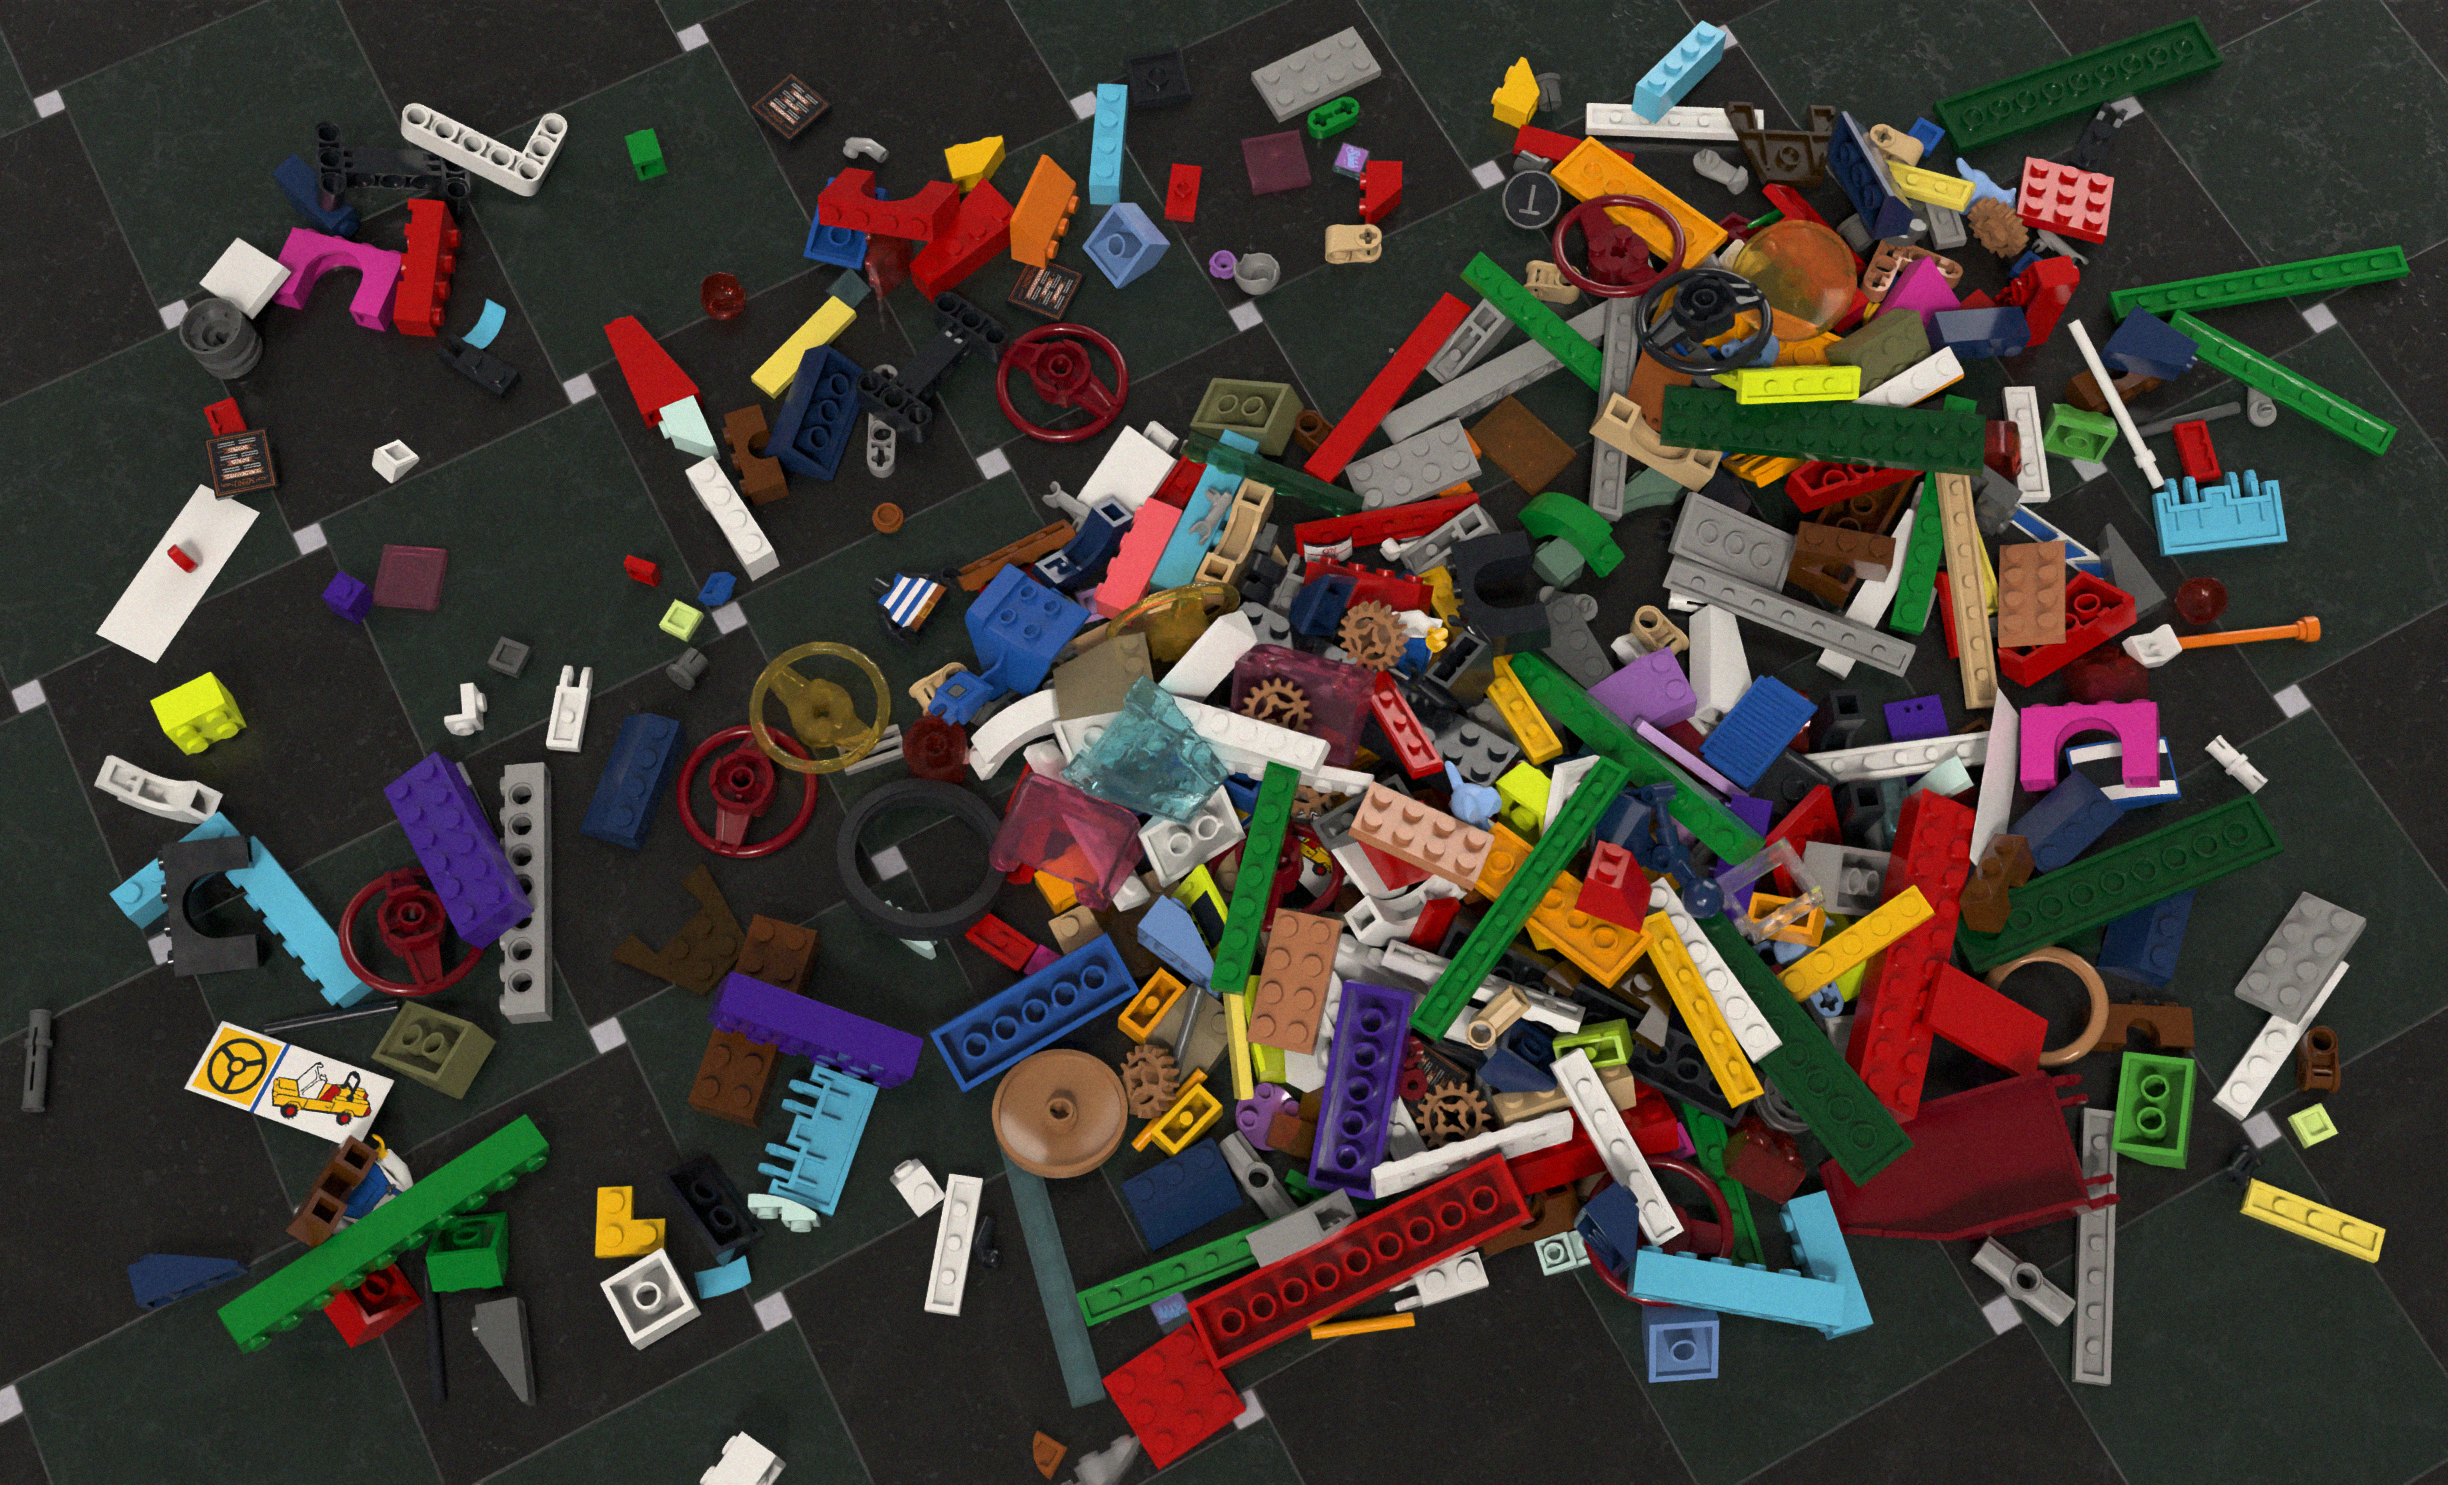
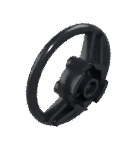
(1702, 310)

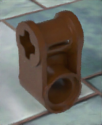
(1311, 440)
(2317, 1067)

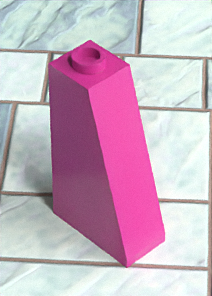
(1920, 289)

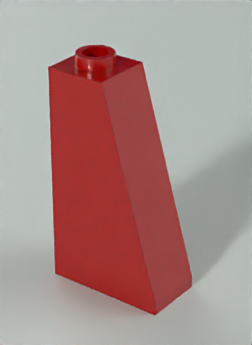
(648, 369)

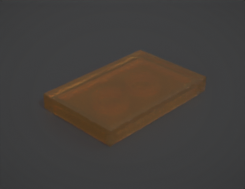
(1522, 445)

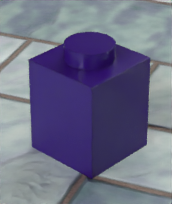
(348, 597)

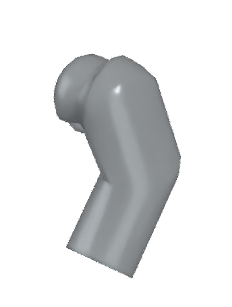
(865, 145)

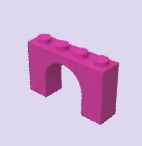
(311, 254)
(2048, 728)

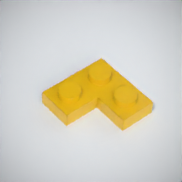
(618, 1231)

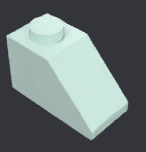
(688, 428)

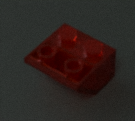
(887, 261)
(2106, 676)
(1764, 1159)

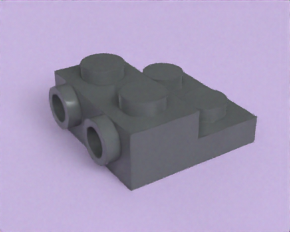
(1994, 501)

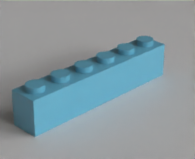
(1183, 552)
(300, 924)
(1736, 1289)

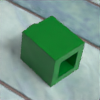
(646, 154)

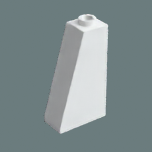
(1716, 663)

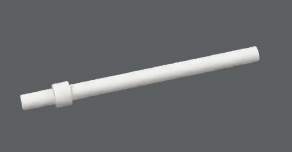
(2144, 458)

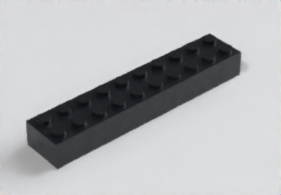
(1471, 748)
(1678, 1067)

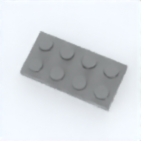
(1316, 74)
(1414, 468)
(1732, 543)
(2300, 958)

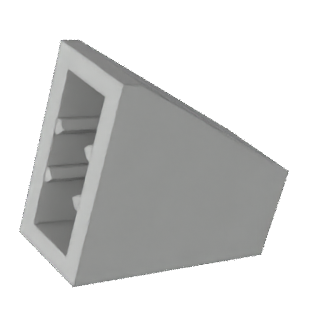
(1302, 1228)

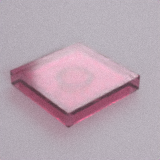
(1275, 162)
(410, 577)

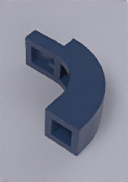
(1087, 549)

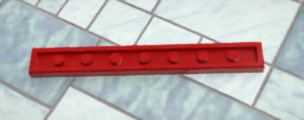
(1387, 389)

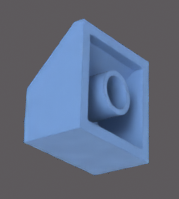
(1125, 244)
(1680, 1343)

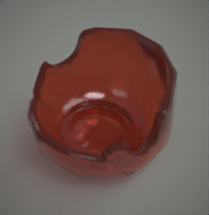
(722, 296)
(2201, 600)

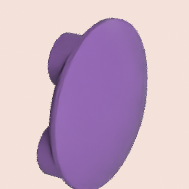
(1255, 1114)

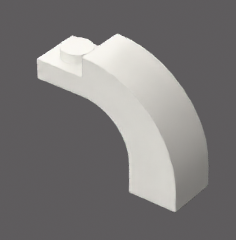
(1011, 730)
(158, 795)
(1380, 921)

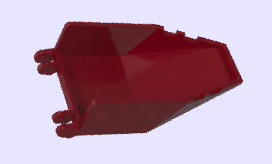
(1978, 1168)

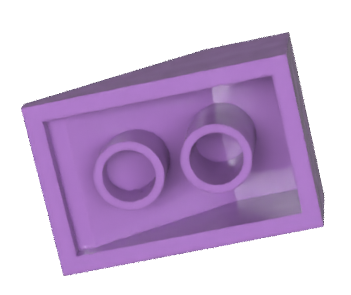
(1648, 689)

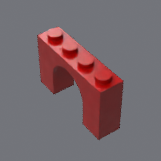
(853, 205)

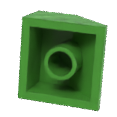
(2078, 433)

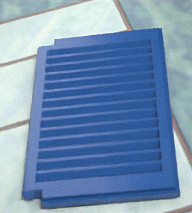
(1756, 731)

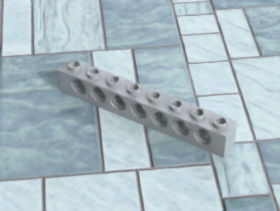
(536, 1002)

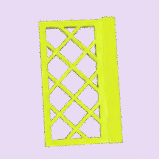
(1792, 383)

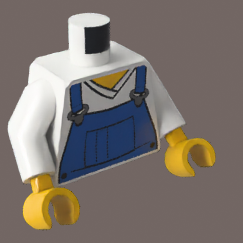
(1424, 638)
(383, 1182)

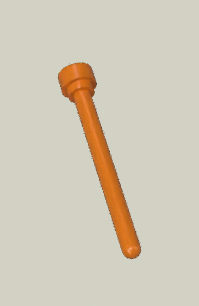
(2305, 629)

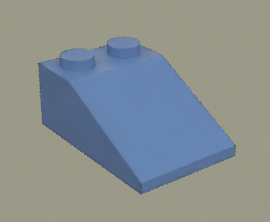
(1174, 938)

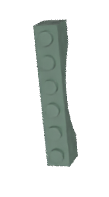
(1562, 563)

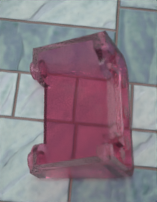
(1336, 693)
(1069, 838)

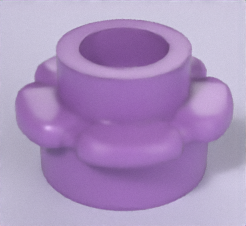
(1222, 258)

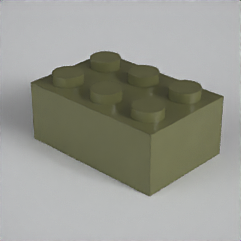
(1883, 348)

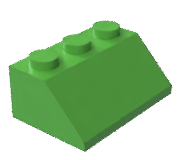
(2155, 1109)

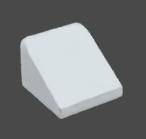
(393, 460)

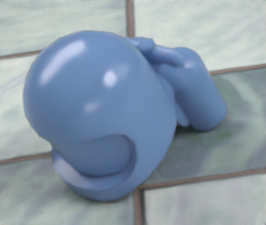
(1764, 359)

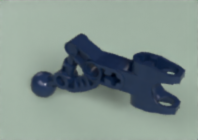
(1700, 895)

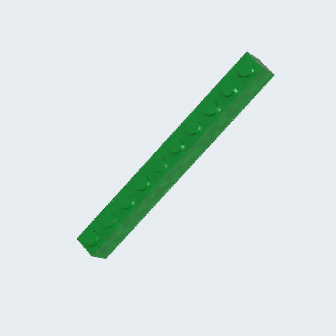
(1619, 742)
(383, 1235)

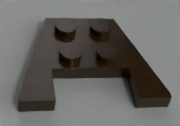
(1784, 155)
(1124, 936)
(700, 951)
(1638, 985)

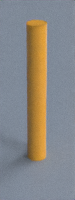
(1144, 1136)
(1362, 1325)

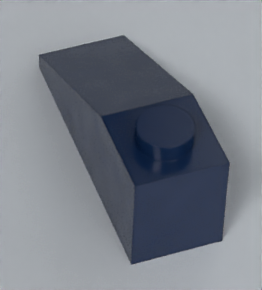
(168, 1277)

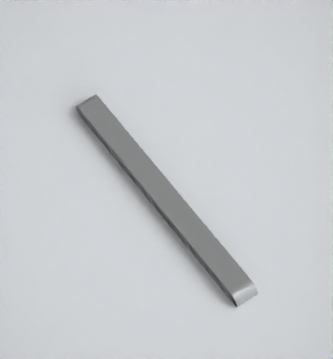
(1498, 377)

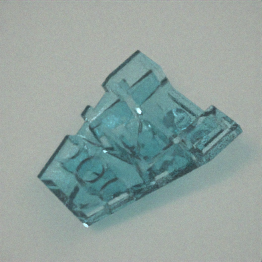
(1150, 759)

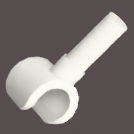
(1392, 550)

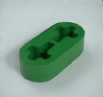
(1333, 117)

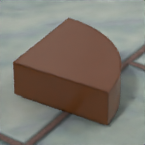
(1047, 1454)

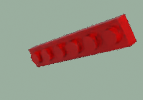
(1382, 524)

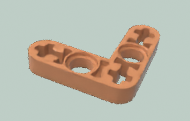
(1900, 260)

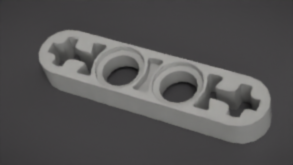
(888, 445)

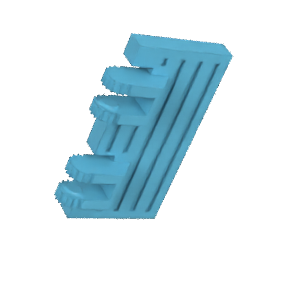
(2221, 517)
(824, 1140)

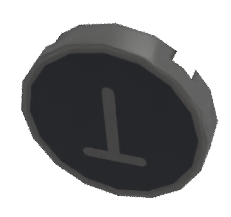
(1531, 199)

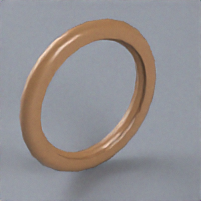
(2096, 990)

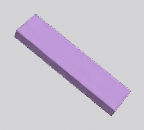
(1686, 758)

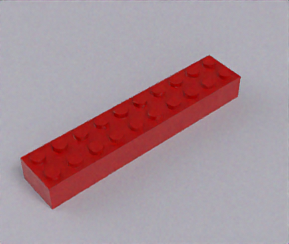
(1886, 1037)
(1360, 1262)

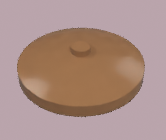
(1060, 1113)

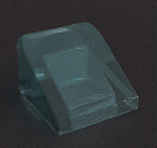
(849, 288)

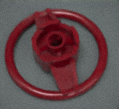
(1615, 253)
(1074, 386)
(740, 805)
(1288, 871)
(412, 940)
(1698, 1236)

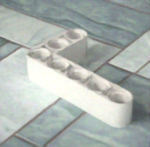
(487, 150)

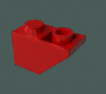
(1382, 189)

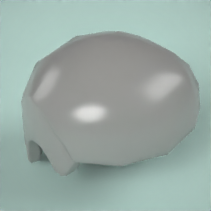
(1256, 273)

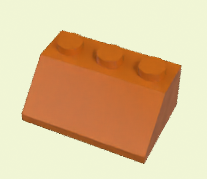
(1043, 214)

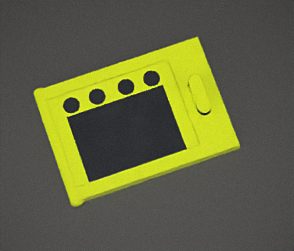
(1204, 907)

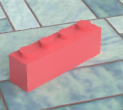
(1139, 556)

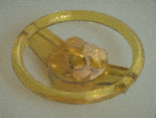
(1184, 624)
(808, 699)

